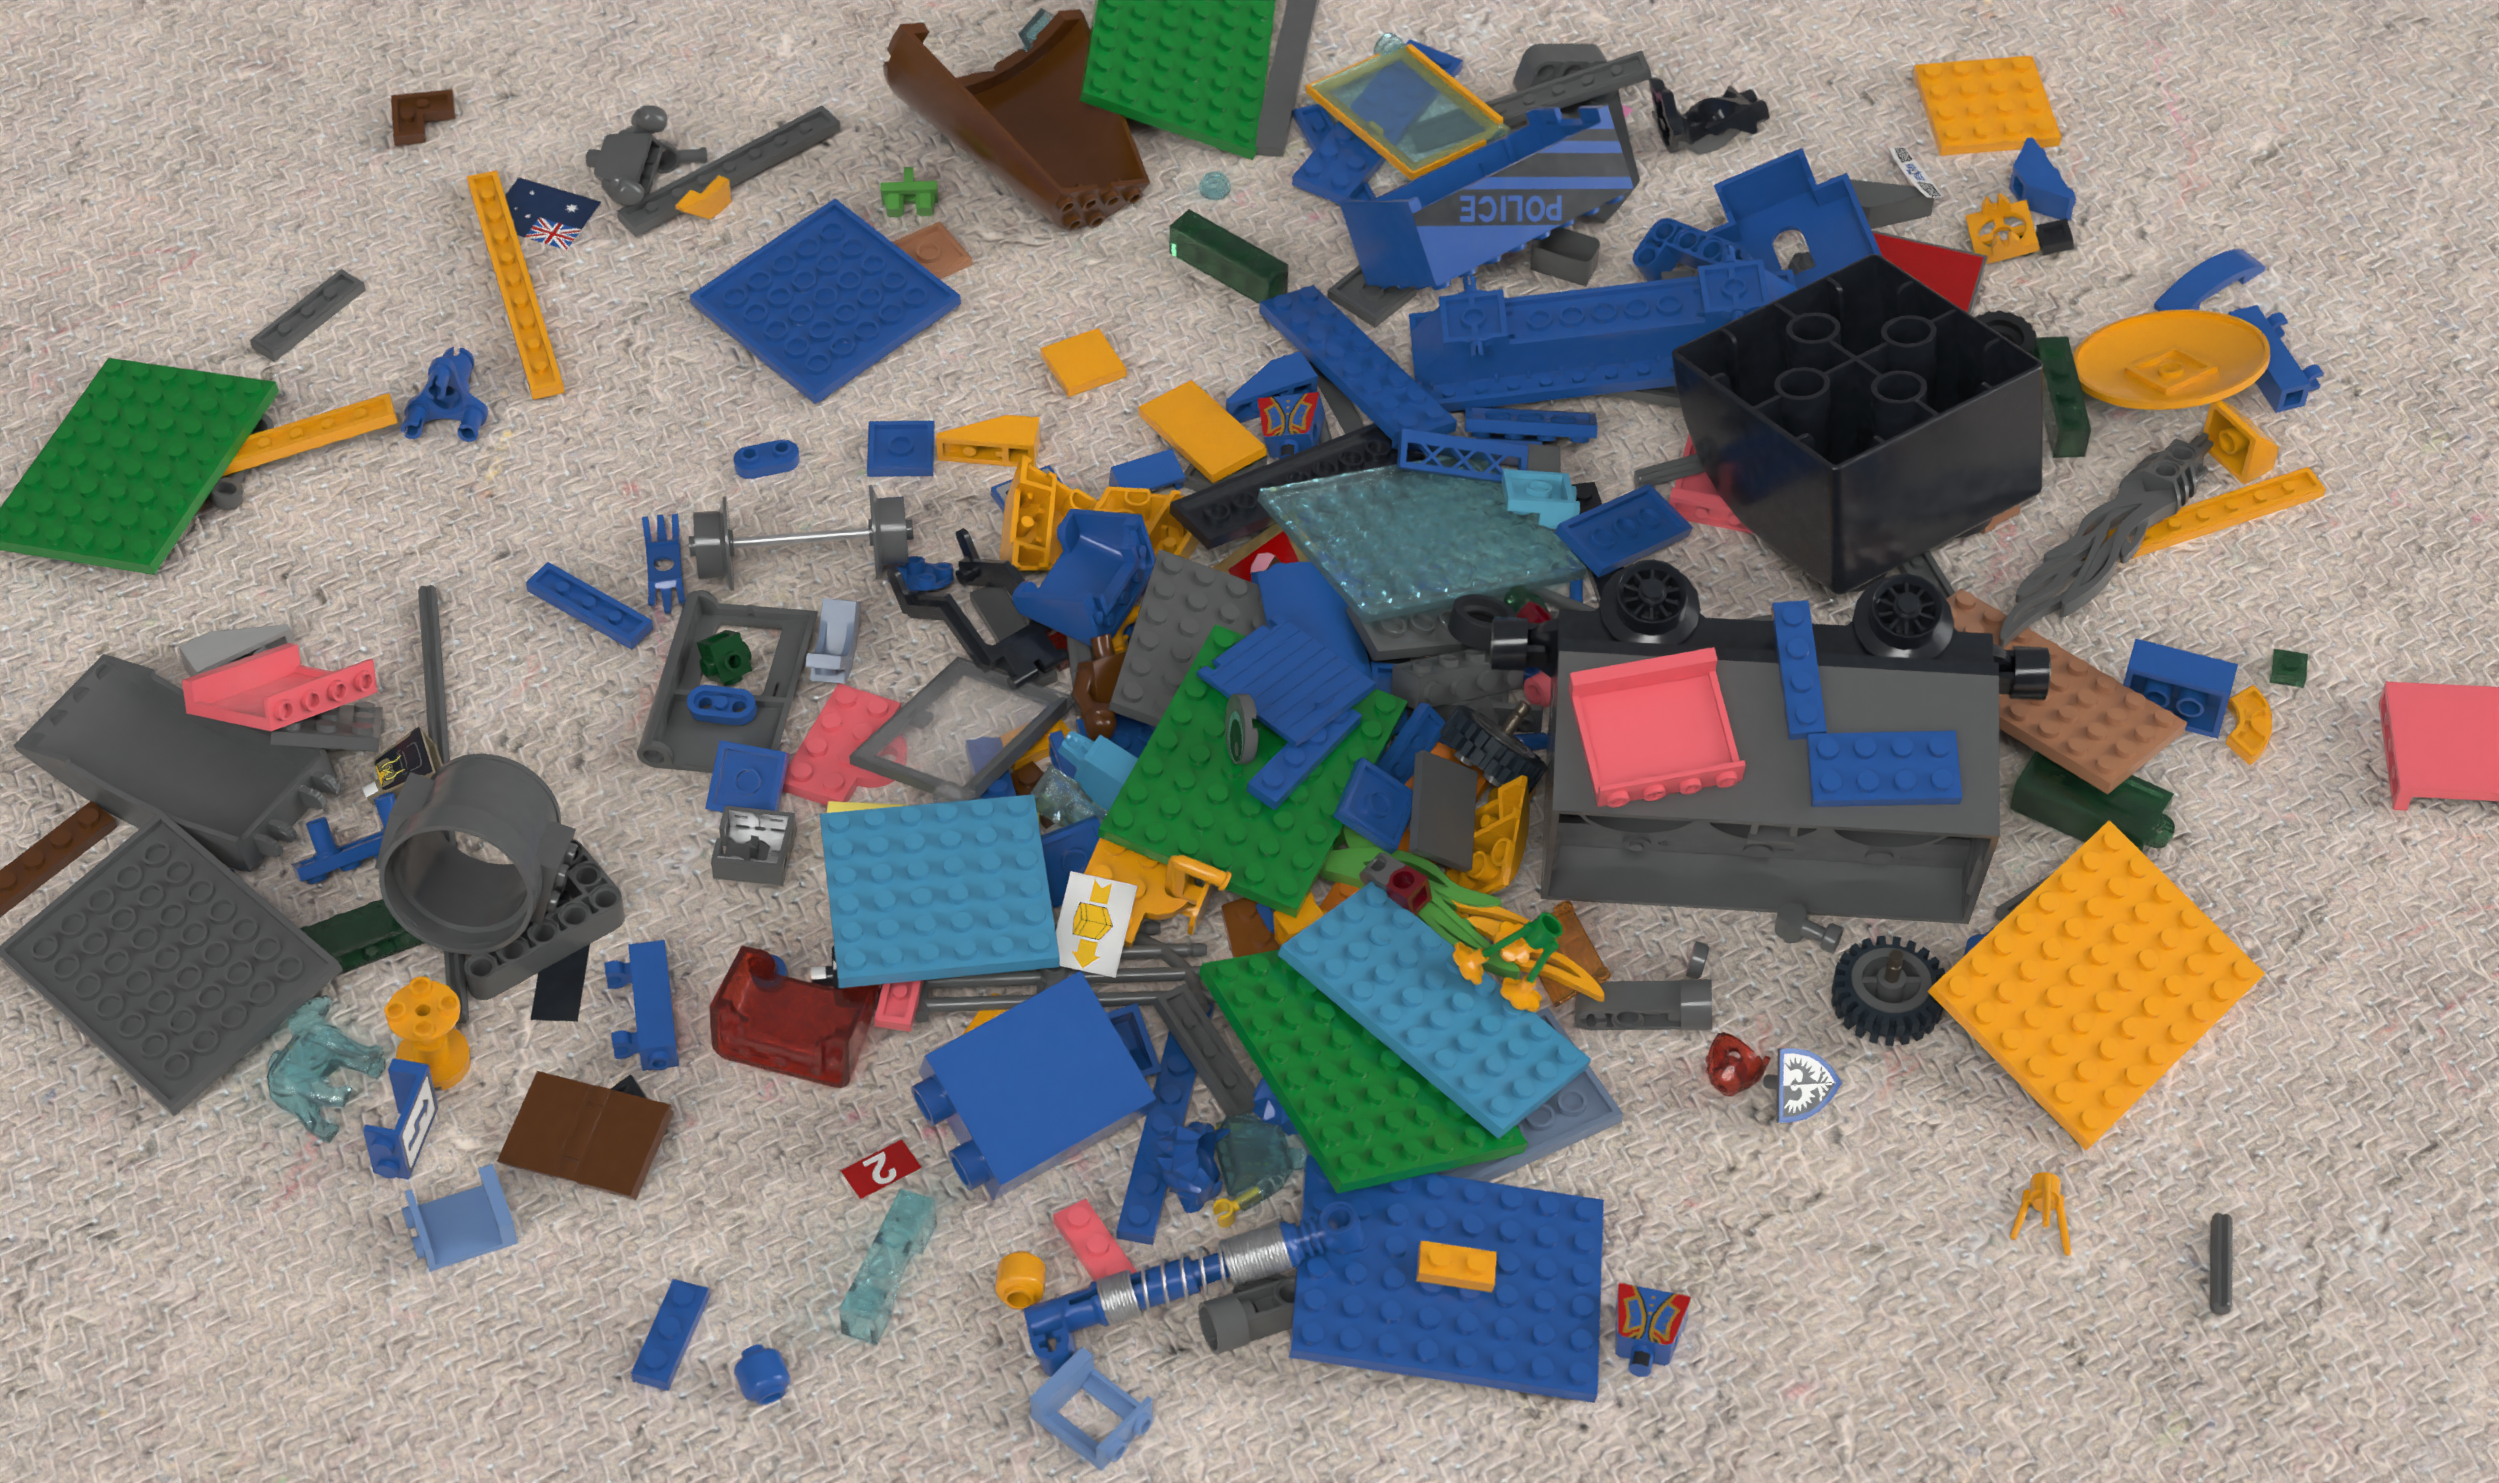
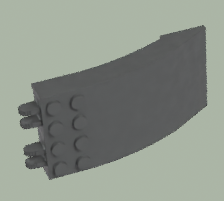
(137, 752)

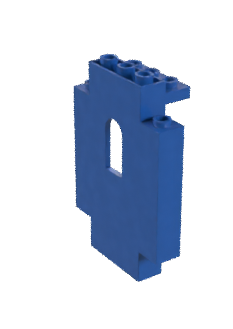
(1786, 198)

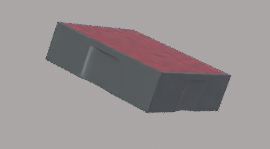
(1944, 269)

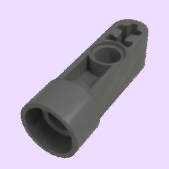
(1648, 1006)
(1247, 1315)

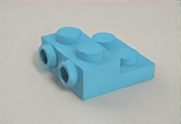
(1540, 493)

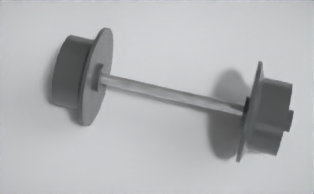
(715, 544)

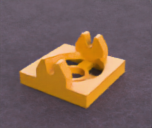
(1996, 213)

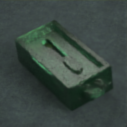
(2080, 809)

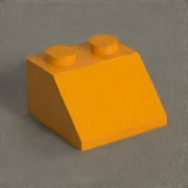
(2239, 443)

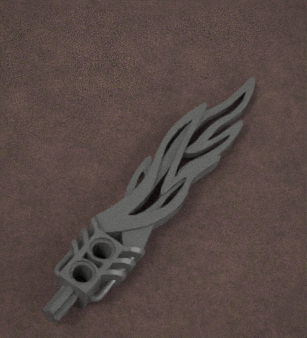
(2145, 497)

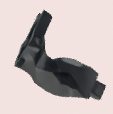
(1709, 122)

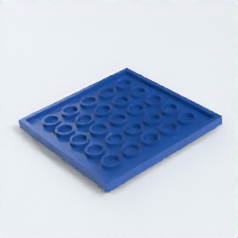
(825, 300)

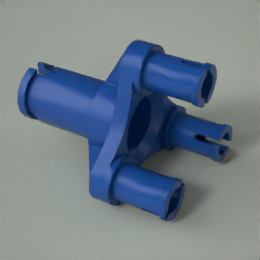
(447, 397)

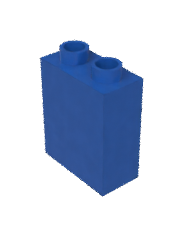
(1032, 1087)

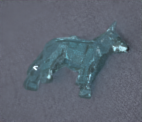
(309, 1058)

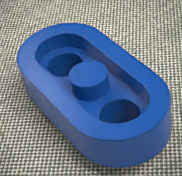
(766, 459)
(723, 703)

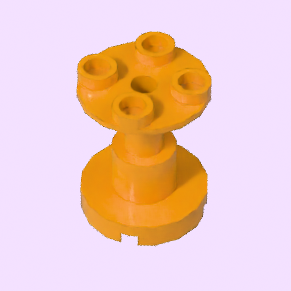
(425, 1019)

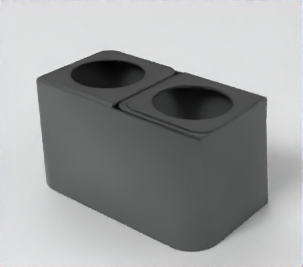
(1566, 256)

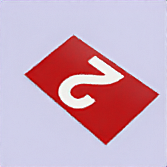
(881, 1169)

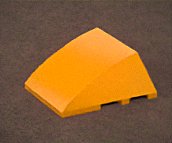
(1032, 516)
(1161, 526)
(1498, 840)

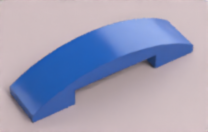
(2209, 279)

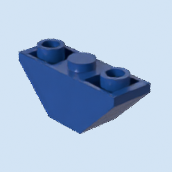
(2040, 183)

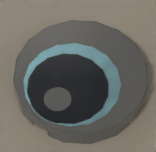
(1239, 730)

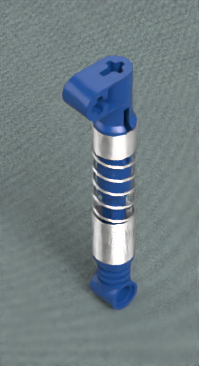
(1243, 1259)

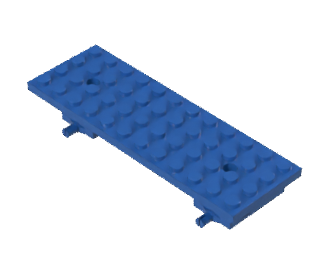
(1578, 341)

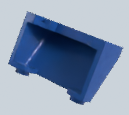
(1095, 577)

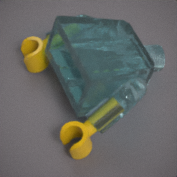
(1253, 1163)

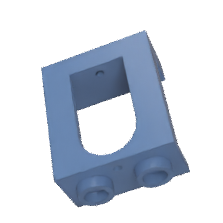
(1064, 1384)

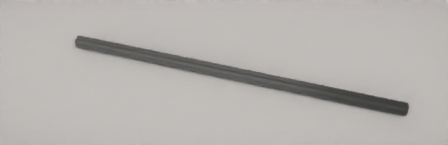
(438, 733)

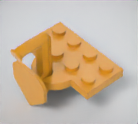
(1161, 888)

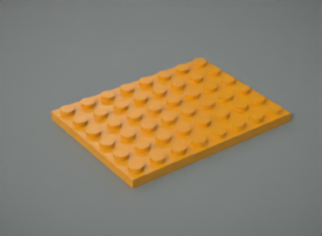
(2096, 984)

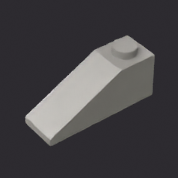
(228, 646)

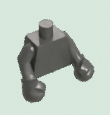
(631, 157)

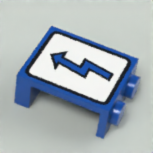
(397, 1150)

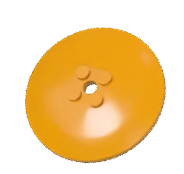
(2171, 359)

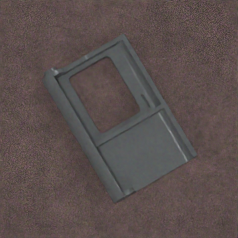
(678, 740)

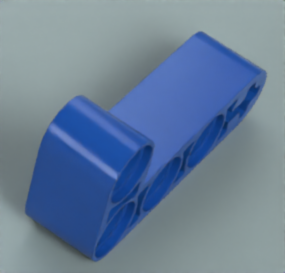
(1676, 242)

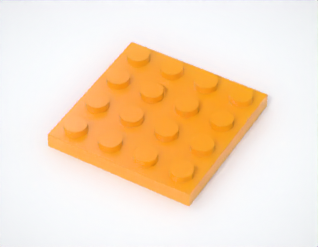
(1986, 105)

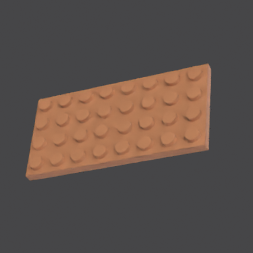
(2087, 718)

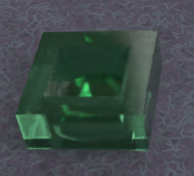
(2288, 668)

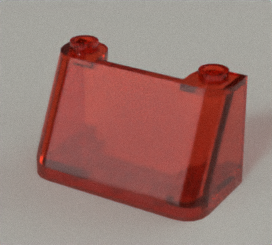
(789, 1021)

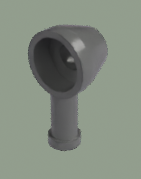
(672, 157)

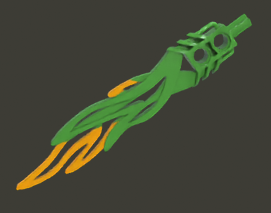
(1438, 913)

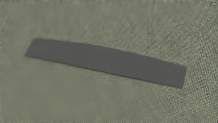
(1339, 403)

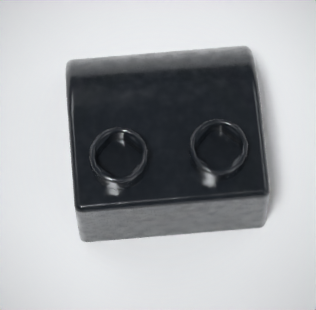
(1863, 422)

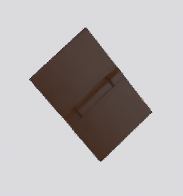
(586, 1134)

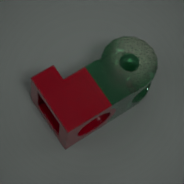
(1527, 604)

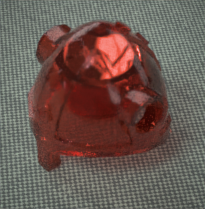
(1733, 1074)

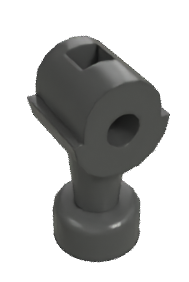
(1794, 926)

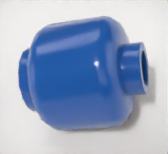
(762, 1375)

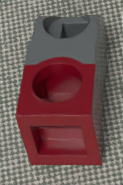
(1399, 881)

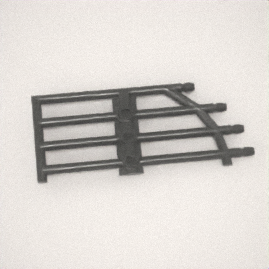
(1142, 948)

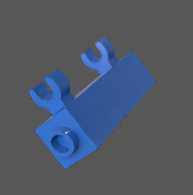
(2283, 381)
(652, 1003)

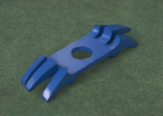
(661, 550)

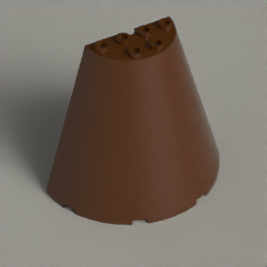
(1028, 121)

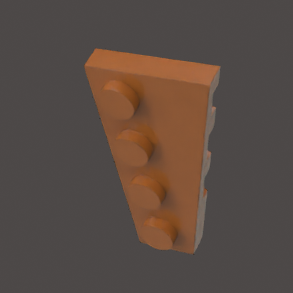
(1246, 929)

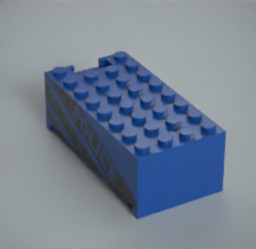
(1489, 200)

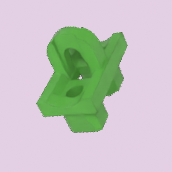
(897, 194)

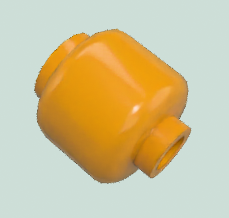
(1020, 1279)

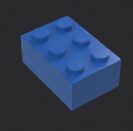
(2183, 683)

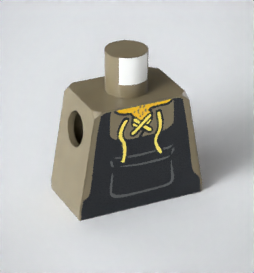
(412, 754)

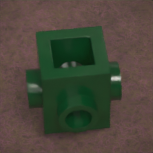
(724, 657)

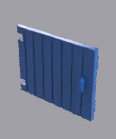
(1290, 678)

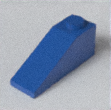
(1280, 377)

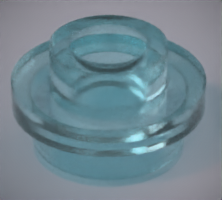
(1214, 186)

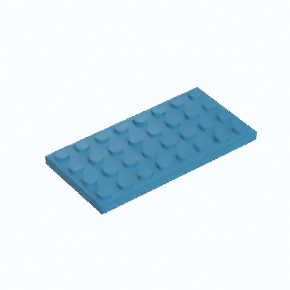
(1412, 997)

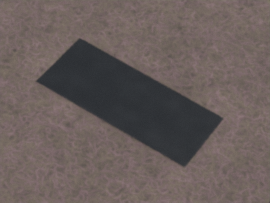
(561, 988)

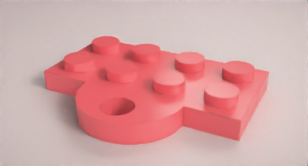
(822, 762)

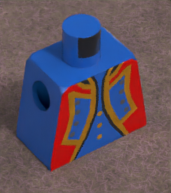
(1291, 423)
(1648, 1326)

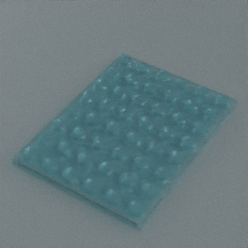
(1416, 538)

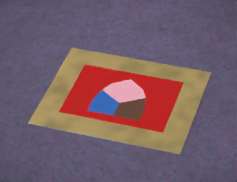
(1260, 554)

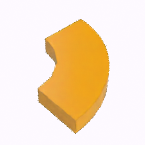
(2252, 723)

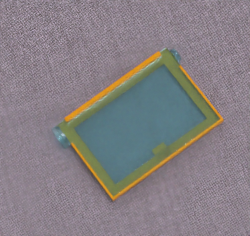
(1408, 108)

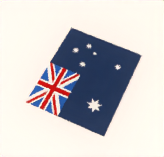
(548, 212)

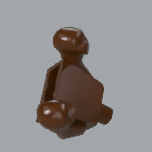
(1095, 687)

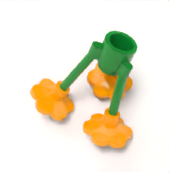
(1514, 945)

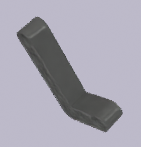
(588, 917)

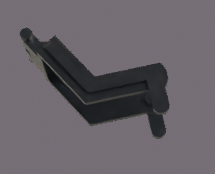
(1013, 654)

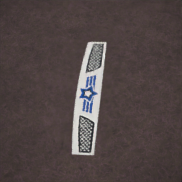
(1915, 172)

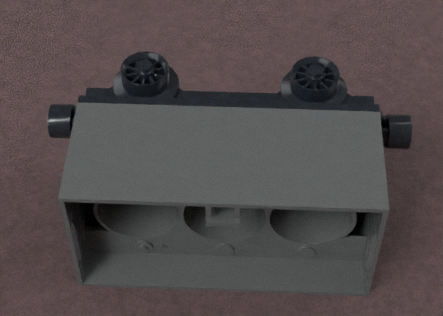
(1762, 839)

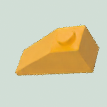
(991, 441)

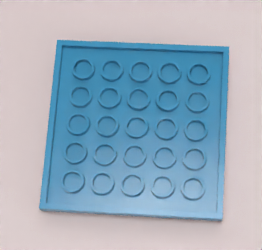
(938, 891)

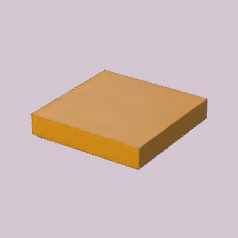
(1083, 362)

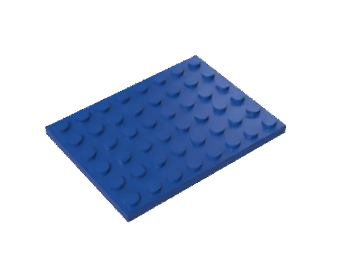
(1525, 1336)

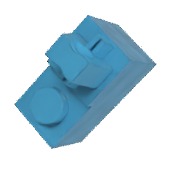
(1100, 766)

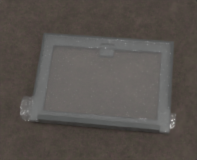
(962, 731)

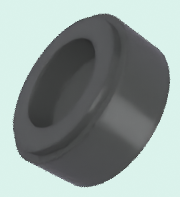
(1697, 960)

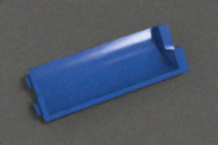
(1315, 607)

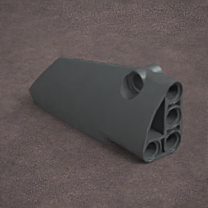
(1551, 61)

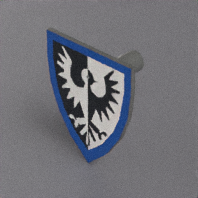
(1802, 1084)

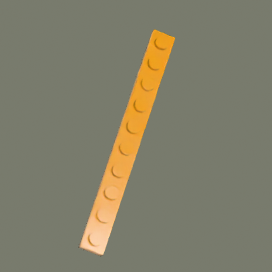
(515, 285)

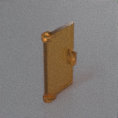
(1576, 946)

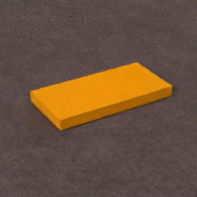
(1202, 431)

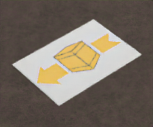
(1094, 923)

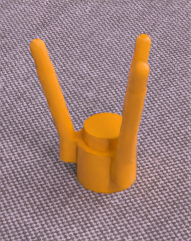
(2044, 1196)

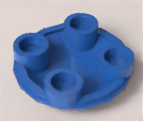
(925, 576)

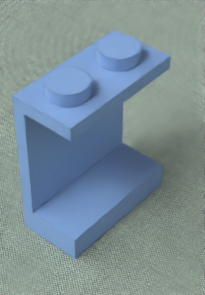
(461, 1223)

